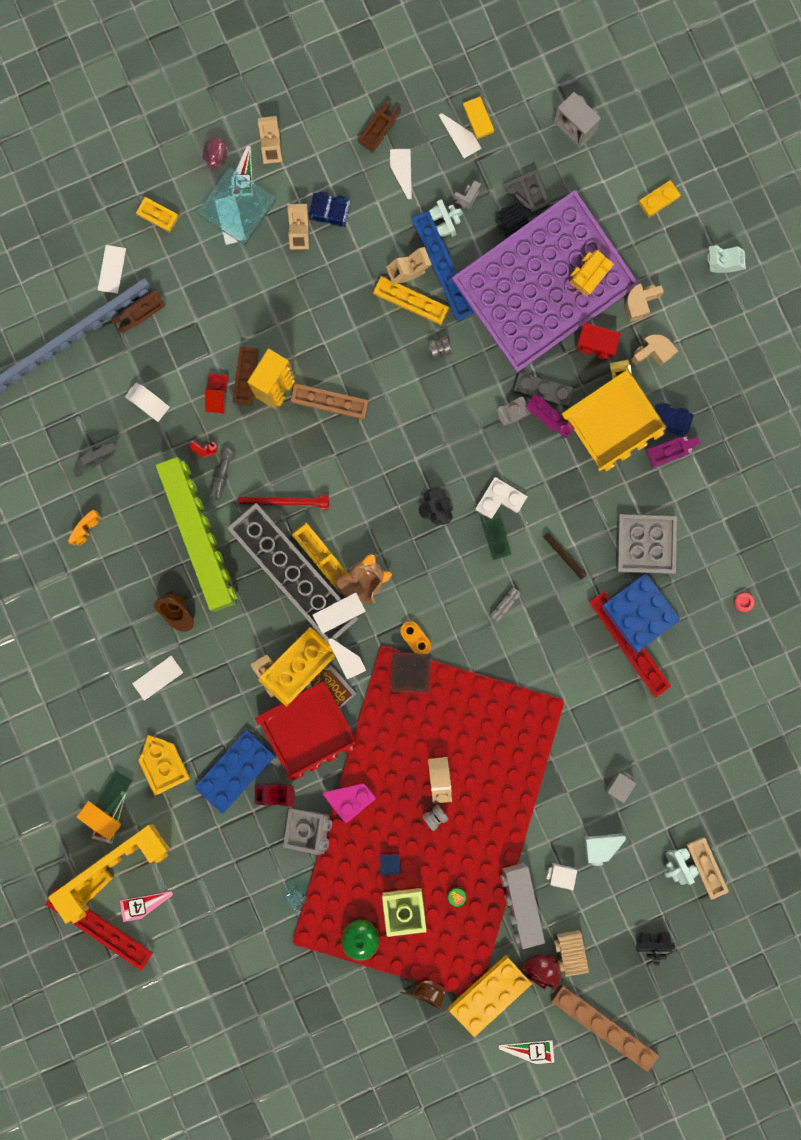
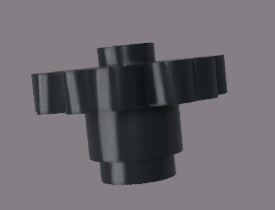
(436, 506)

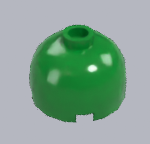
(360, 940)

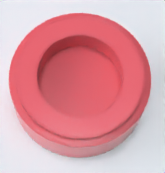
(744, 602)

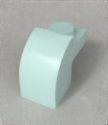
(726, 259)

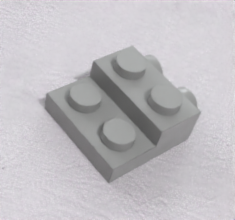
(307, 831)

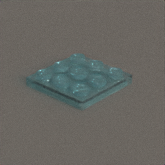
(237, 206)

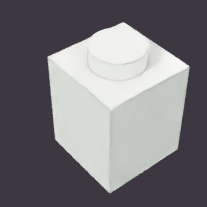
(561, 876)

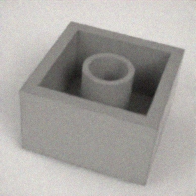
(577, 119)

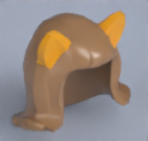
(364, 580)

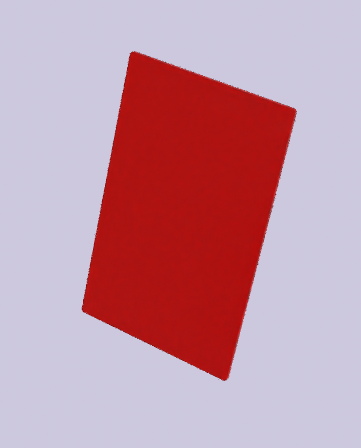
(496, 758)

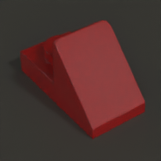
(216, 393)

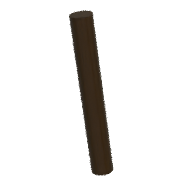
(564, 555)

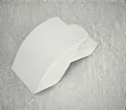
(147, 401)

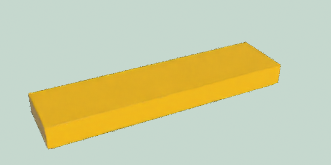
(411, 300)

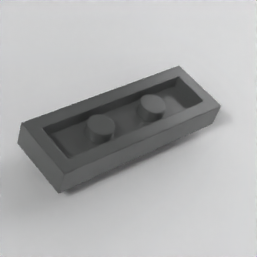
(545, 389)

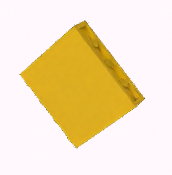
(615, 420)

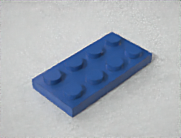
(234, 771)

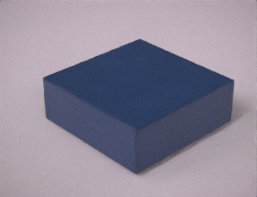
(389, 864)

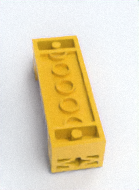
(69, 901)

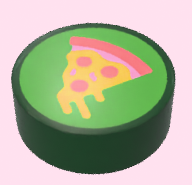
(457, 897)

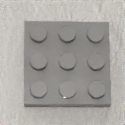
(647, 544)

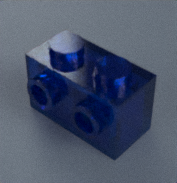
(675, 420)

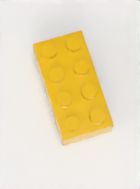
(272, 379)

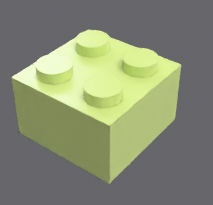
(404, 912)

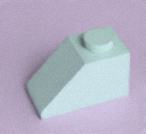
(602, 848)

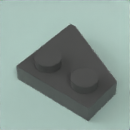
(528, 191)
(94, 458)

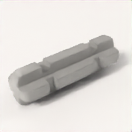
(505, 604)

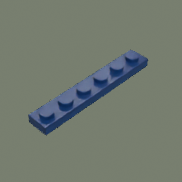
(441, 264)

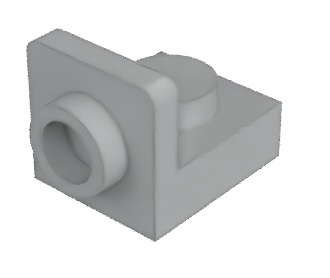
(469, 196)
(513, 411)

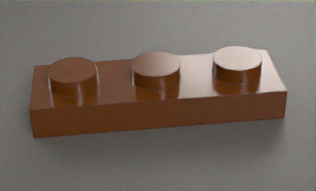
(246, 366)

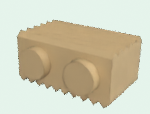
(572, 953)

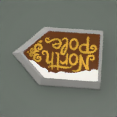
(338, 686)

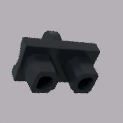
(664, 945)

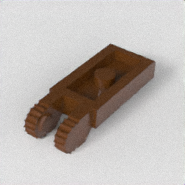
(378, 127)
(139, 310)

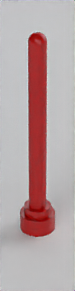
(321, 501)

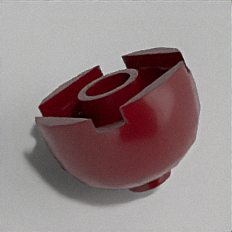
(543, 971)

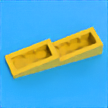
(319, 553)

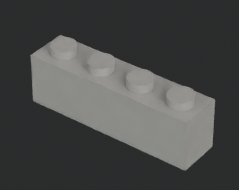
(522, 905)

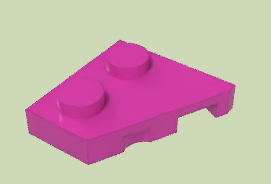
(349, 800)

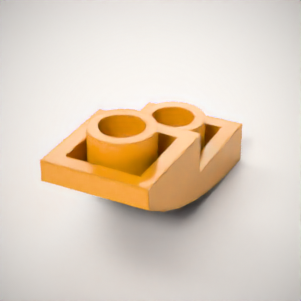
(80, 532)
(98, 820)

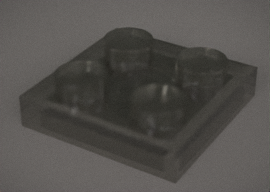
(410, 672)

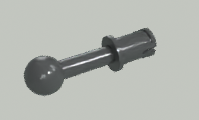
(227, 455)

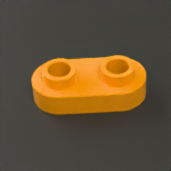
(415, 638)

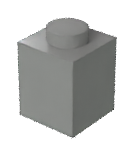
(621, 786)

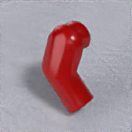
(203, 451)

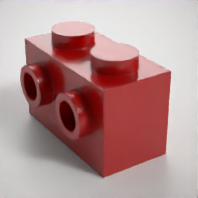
(597, 341)

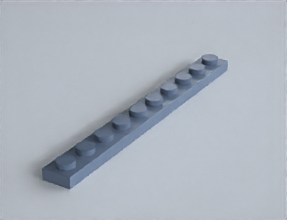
(76, 332)

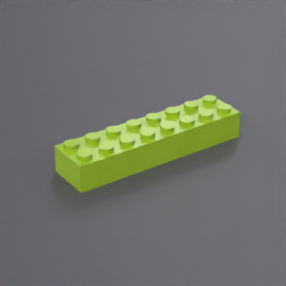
(196, 535)

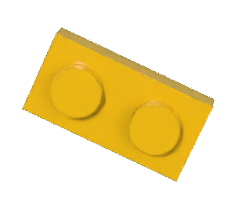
(659, 199)
(157, 214)

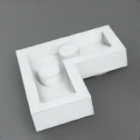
(498, 494)

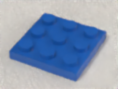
(640, 613)

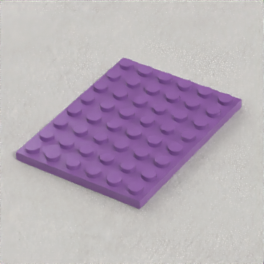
(524, 283)

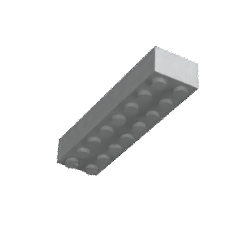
(287, 567)

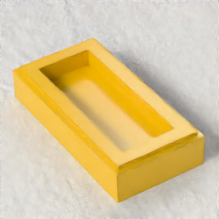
(478, 117)
(95, 886)

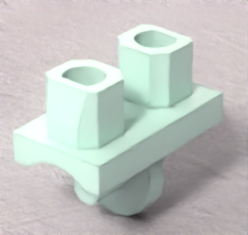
(440, 211)
(678, 868)

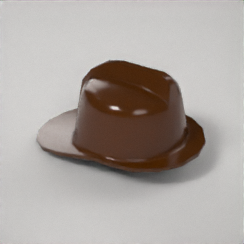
(174, 611)
(428, 992)

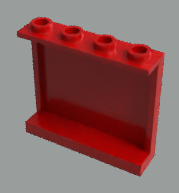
(307, 731)

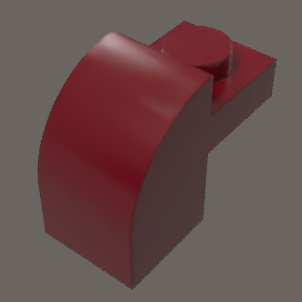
(274, 794)

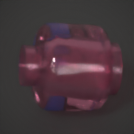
(215, 152)

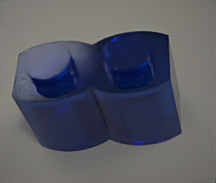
(329, 209)

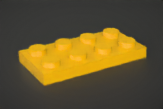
(297, 666)
(489, 995)

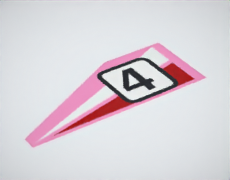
(139, 907)

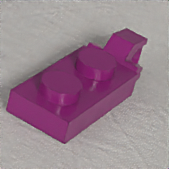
(549, 416)
(671, 450)

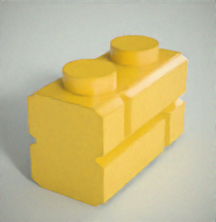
(591, 272)

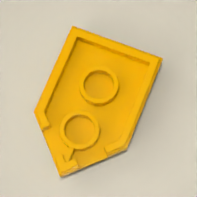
(162, 765)

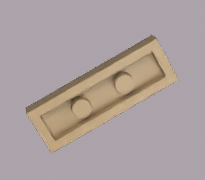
(707, 868)

